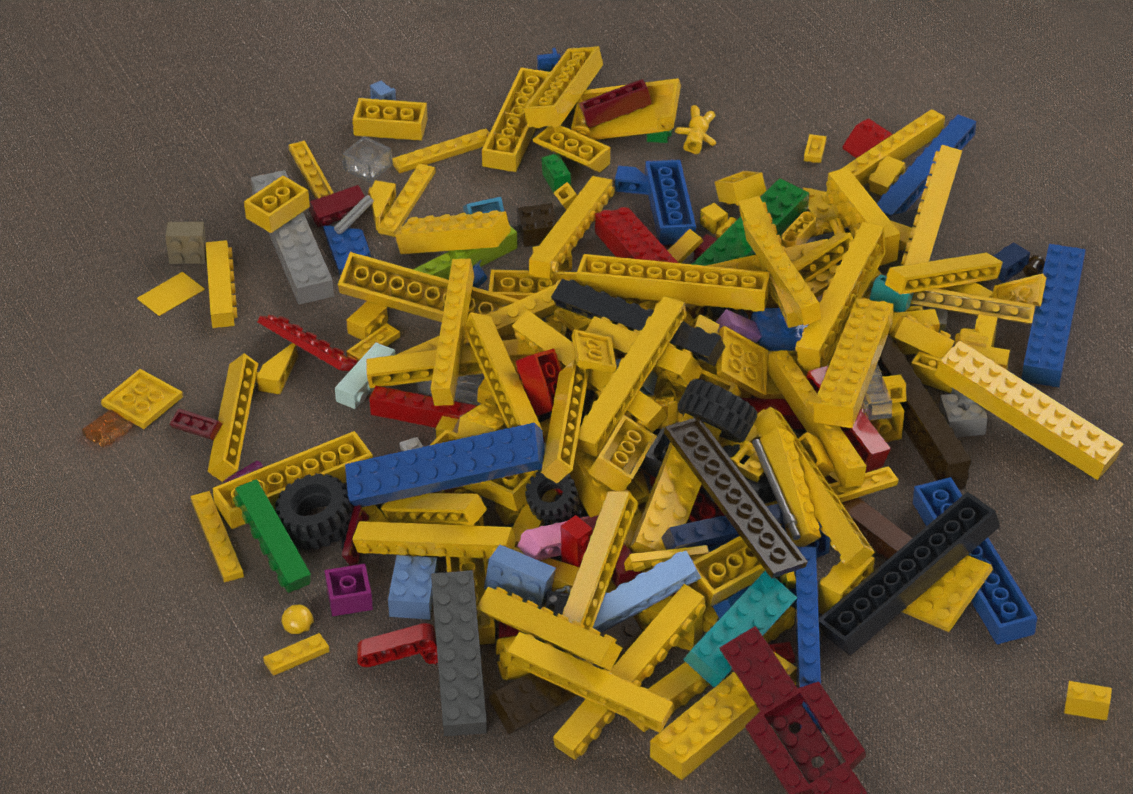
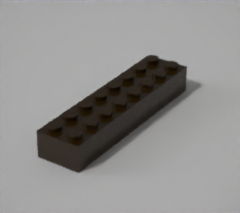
(535, 697)

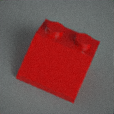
(865, 137)

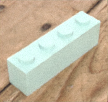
(355, 386)

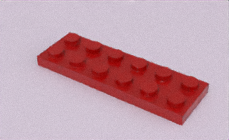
(308, 342)

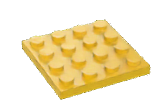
(951, 594)

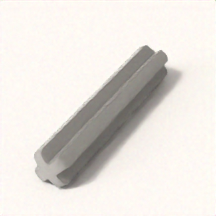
(353, 214)

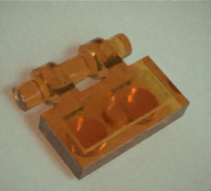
(106, 428)

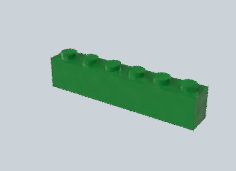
(272, 536)

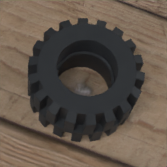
(555, 510)

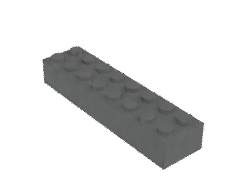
(458, 653)

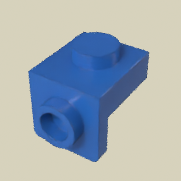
(548, 61)

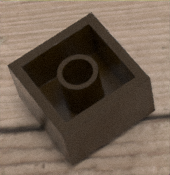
(535, 223)

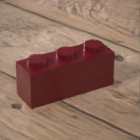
(335, 206)

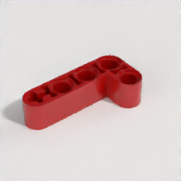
(398, 645)

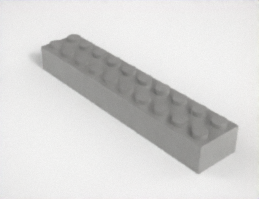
(298, 252)

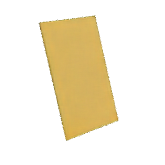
(170, 293)

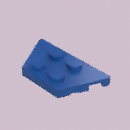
(342, 244)

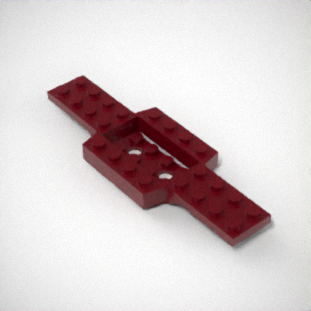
(780, 706)

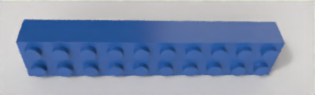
(1054, 317)
(445, 465)
(999, 598)

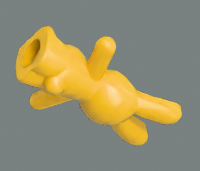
(697, 130)

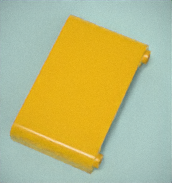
(654, 118)

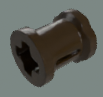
(1035, 264)

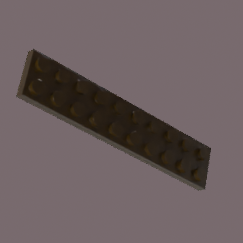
(735, 497)

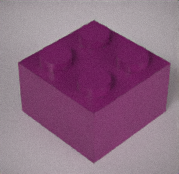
(348, 590)

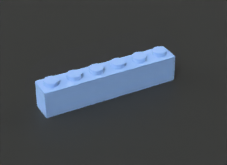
(646, 590)

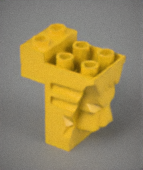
(983, 339)

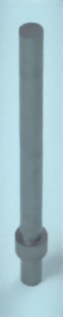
(789, 519)

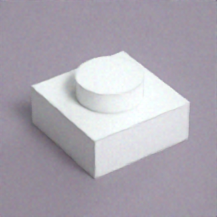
(410, 444)

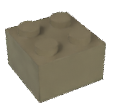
(186, 242)

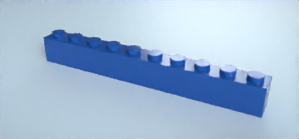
(912, 182)
(807, 624)

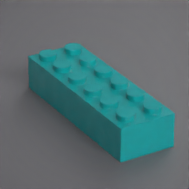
(759, 607)

